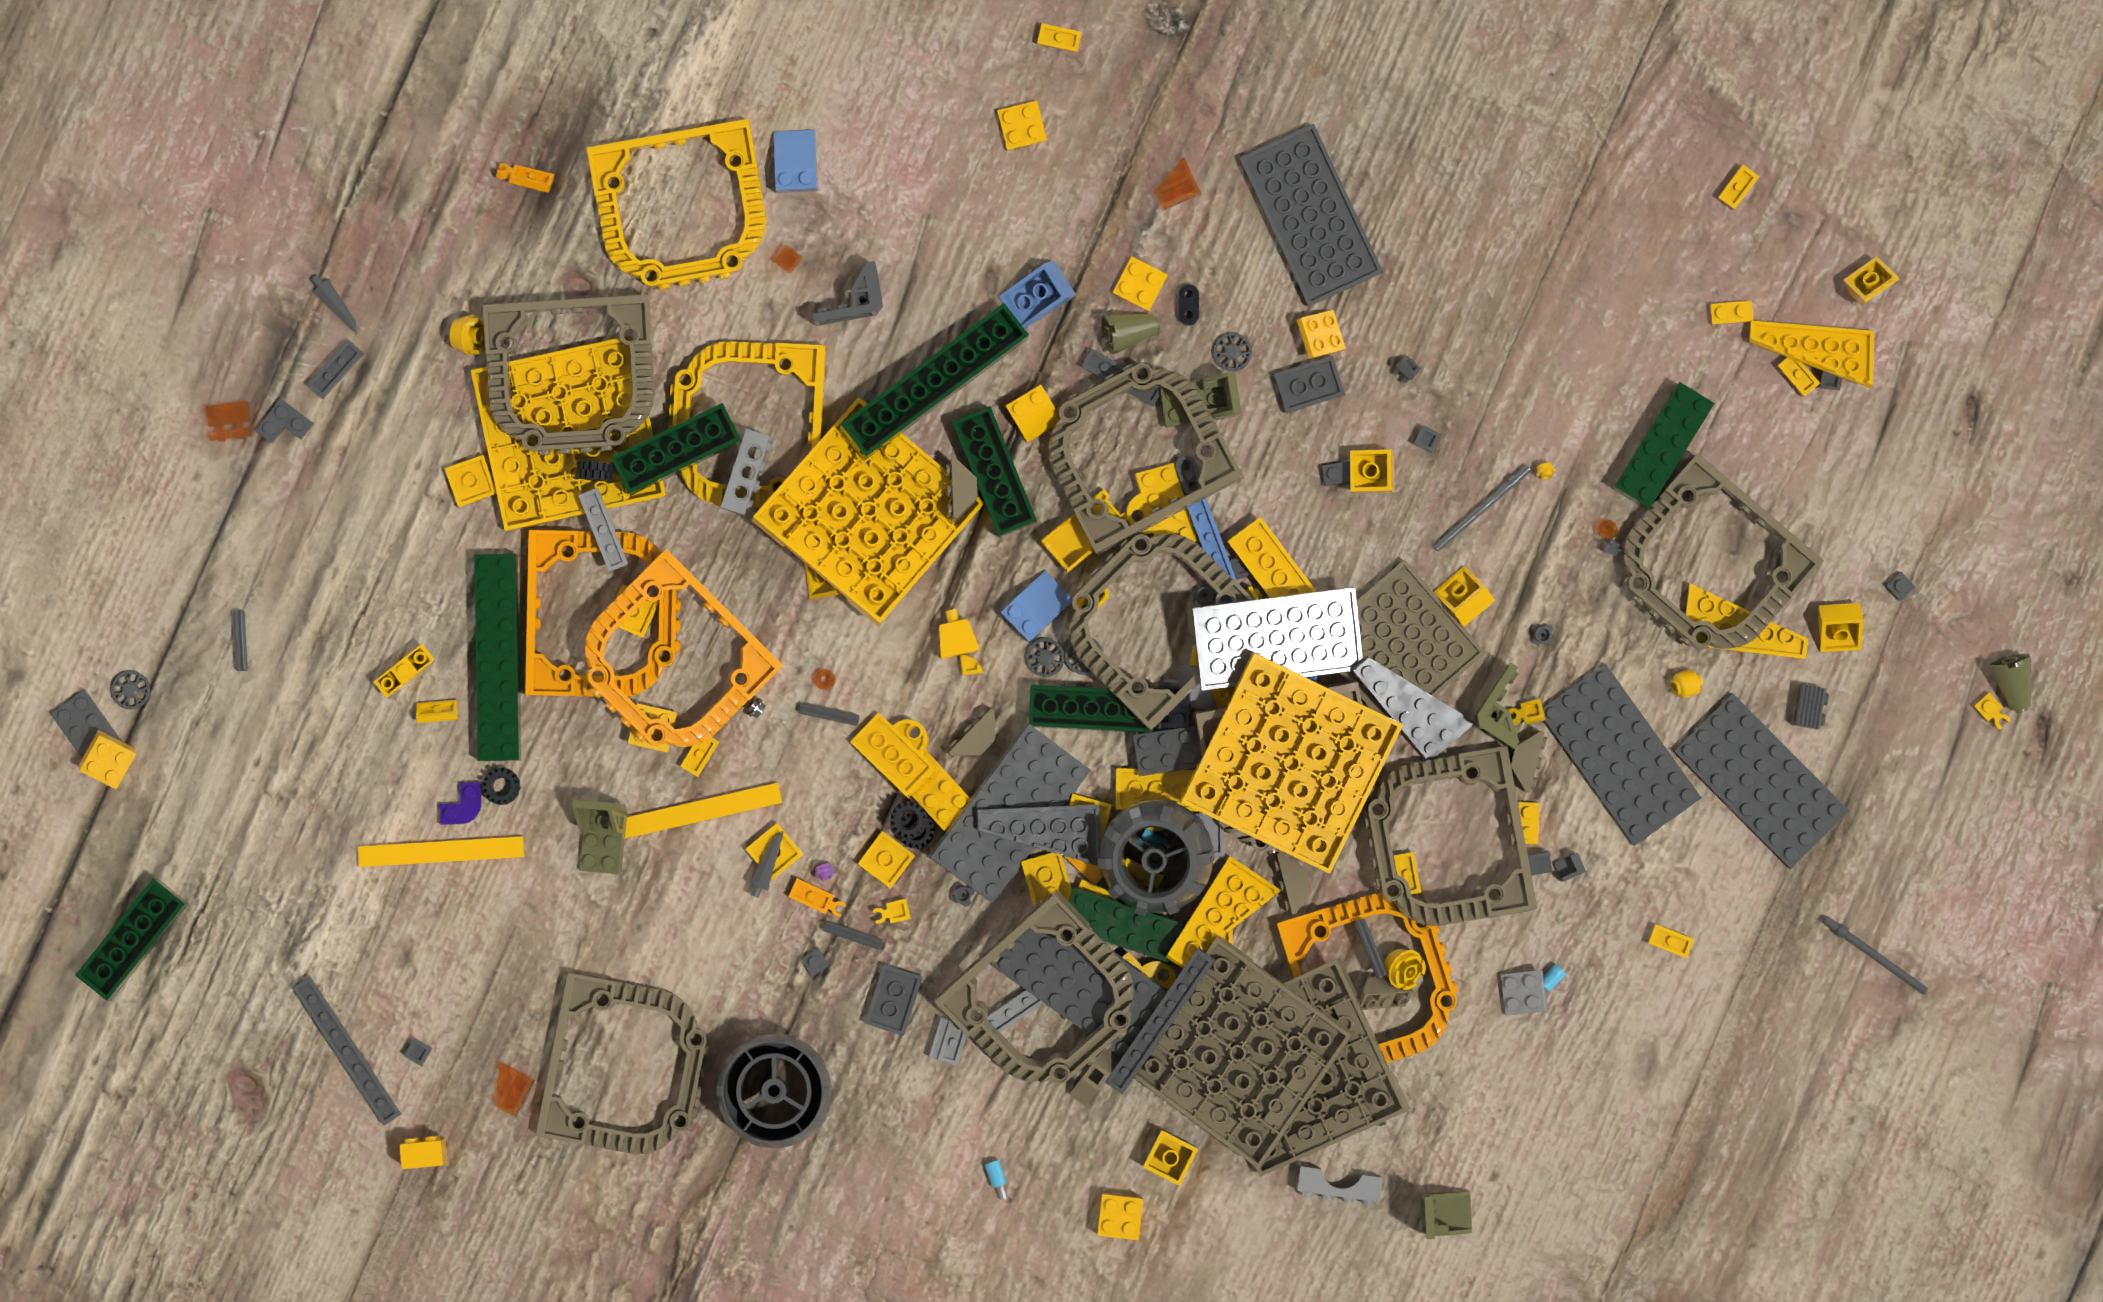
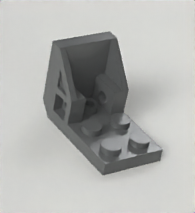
(866, 287)

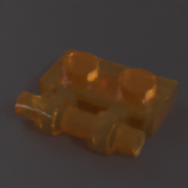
(229, 414)

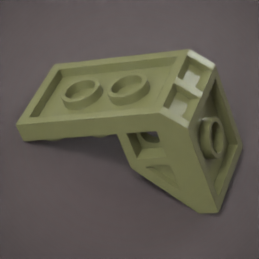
(1218, 393)
(1502, 726)
(602, 835)
(1446, 1213)

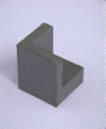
(1540, 863)
(1569, 867)

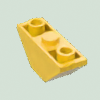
(404, 671)

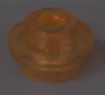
(1607, 529)
(818, 677)

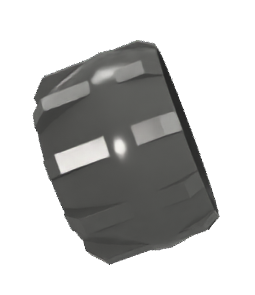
(1166, 815)
(735, 1109)

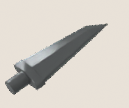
(330, 297)
(763, 874)

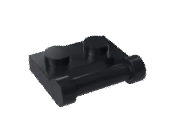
(1180, 715)

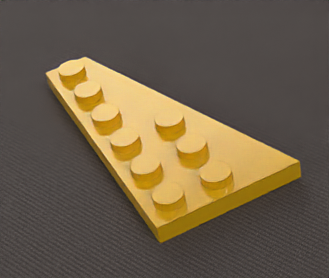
(1830, 349)
(1723, 615)
(1227, 902)

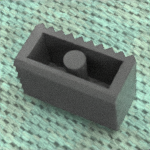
(1810, 707)

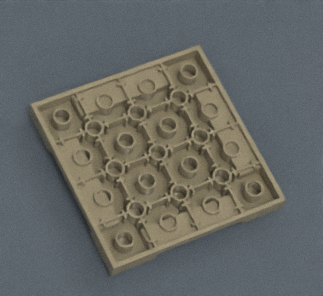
(1243, 1054)
(1358, 1086)

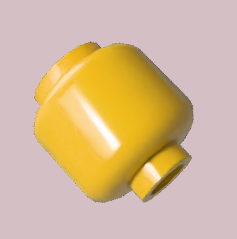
(1686, 684)

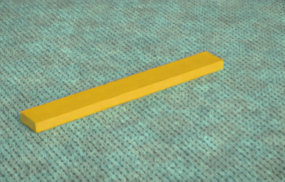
(703, 810)
(441, 851)

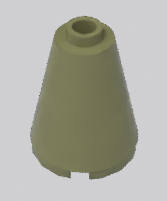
(1127, 330)
(2014, 680)

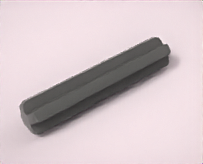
(240, 640)
(829, 714)
(852, 935)
(1370, 948)

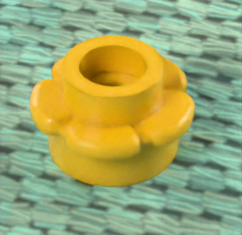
(1545, 471)

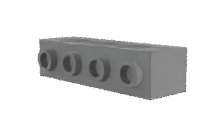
(750, 440)

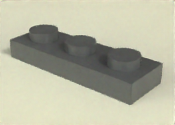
(335, 369)

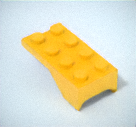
(1069, 541)
(941, 796)

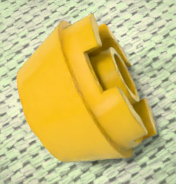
(467, 335)
(1404, 968)

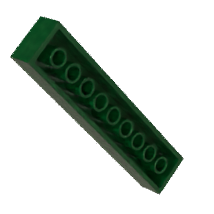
(934, 381)
(497, 657)

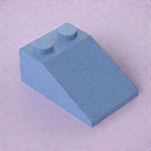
(795, 161)
(1038, 294)
(1037, 606)

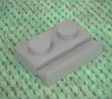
(948, 1042)

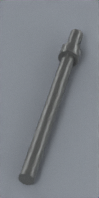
(1512, 482)
(1842, 931)

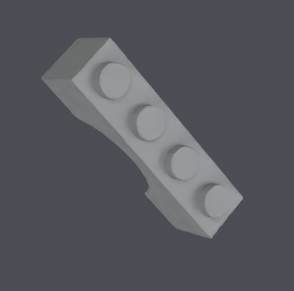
(1365, 1188)

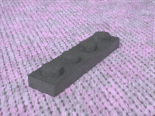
(1104, 366)

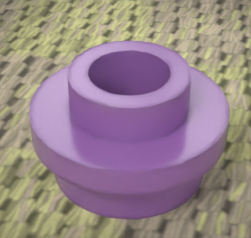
(824, 871)

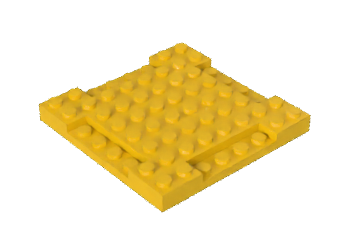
(562, 394)
(865, 522)
(1291, 763)

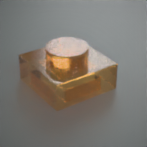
(788, 259)

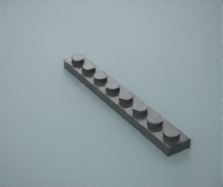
(1160, 1020)
(347, 1051)

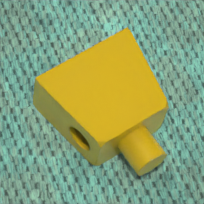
(956, 636)

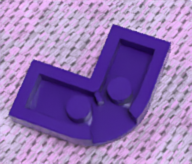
(469, 805)

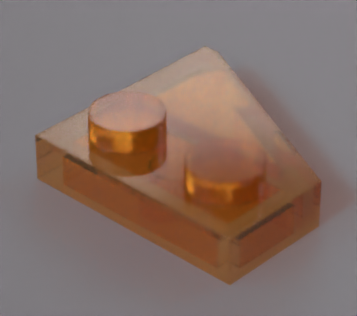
(1177, 186)
(512, 1089)

